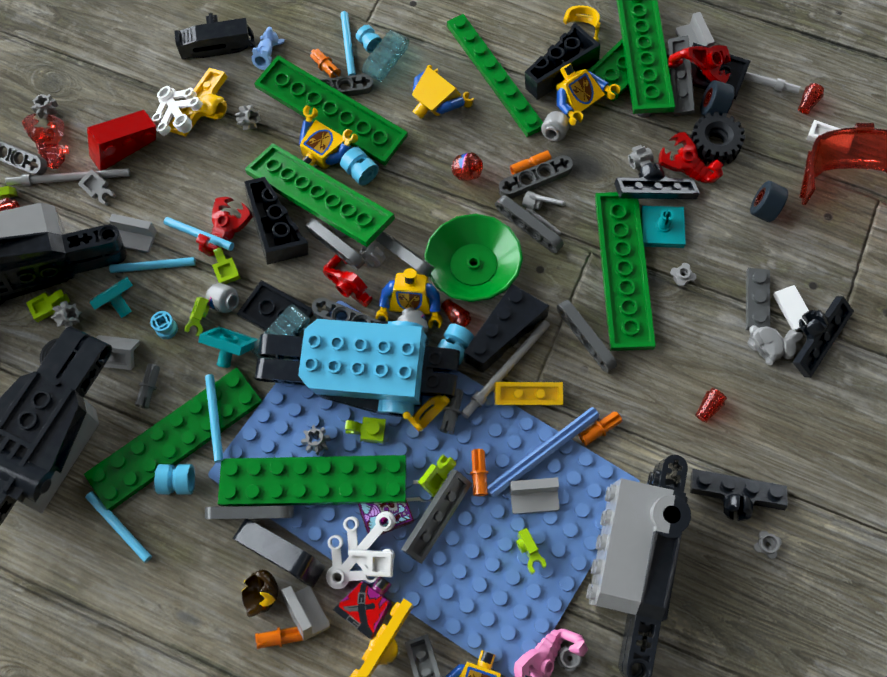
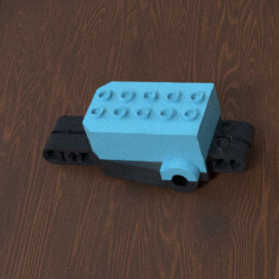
(361, 364)

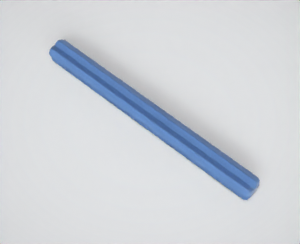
(543, 452)

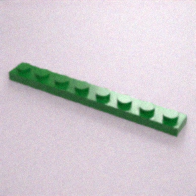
(495, 75)

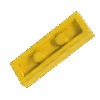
(528, 393)

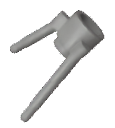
(534, 201)

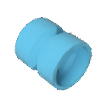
(359, 166)
(456, 338)
(173, 479)

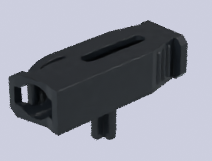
(214, 38)

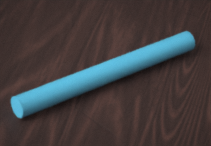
(348, 43)
(195, 232)
(148, 265)
(214, 418)
(118, 527)

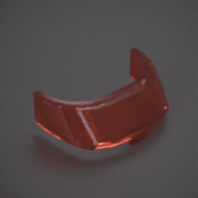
(844, 149)

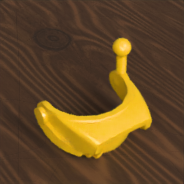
(574, 14)
(438, 403)

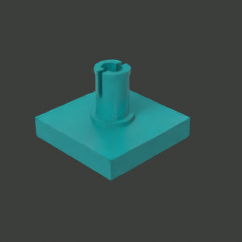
(663, 226)
(114, 296)
(228, 342)

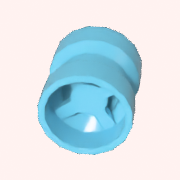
(367, 37)
(164, 325)

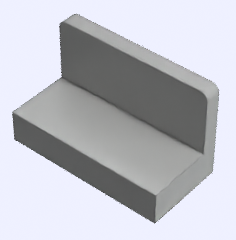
(696, 31)
(135, 233)
(122, 352)
(534, 495)
(305, 611)

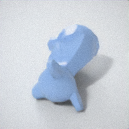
(262, 54)

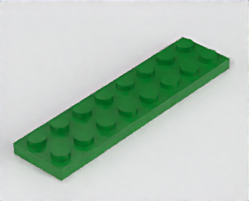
(645, 56)
(335, 110)
(321, 195)
(624, 273)
(170, 440)
(312, 480)

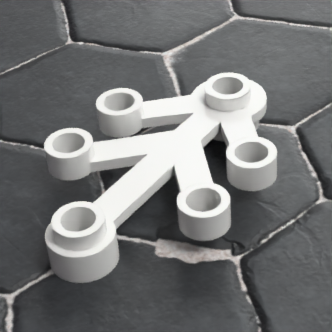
(167, 97)
(344, 569)

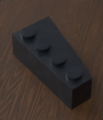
(573, 48)
(275, 229)
(509, 321)

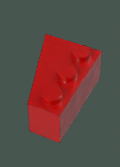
(119, 138)

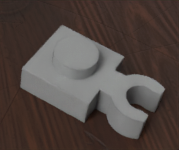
(95, 186)

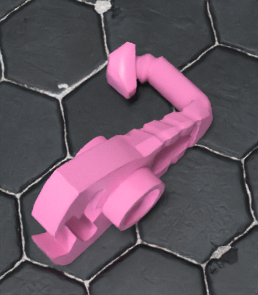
(541, 659)

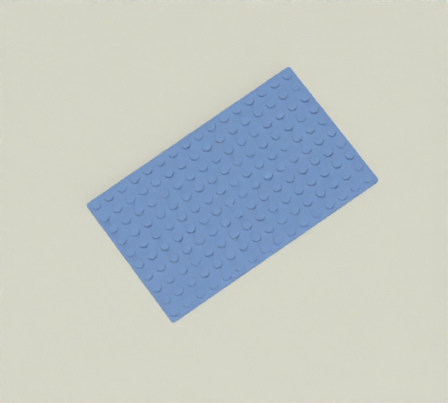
(474, 577)

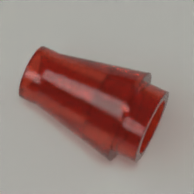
(811, 96)
(456, 313)
(711, 404)

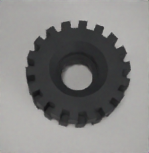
(720, 127)

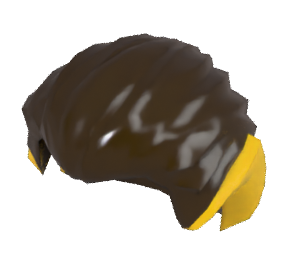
(259, 593)

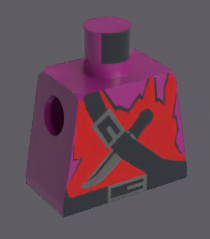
(366, 606)

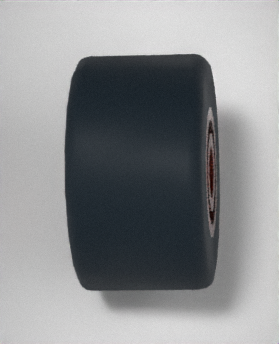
(717, 98)
(769, 201)

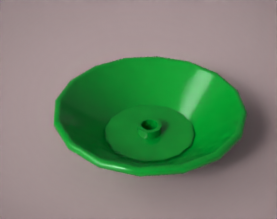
(475, 240)

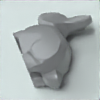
(771, 344)

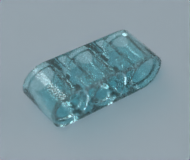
(385, 55)
(287, 323)

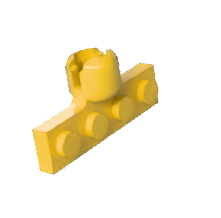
(213, 105)
(383, 647)

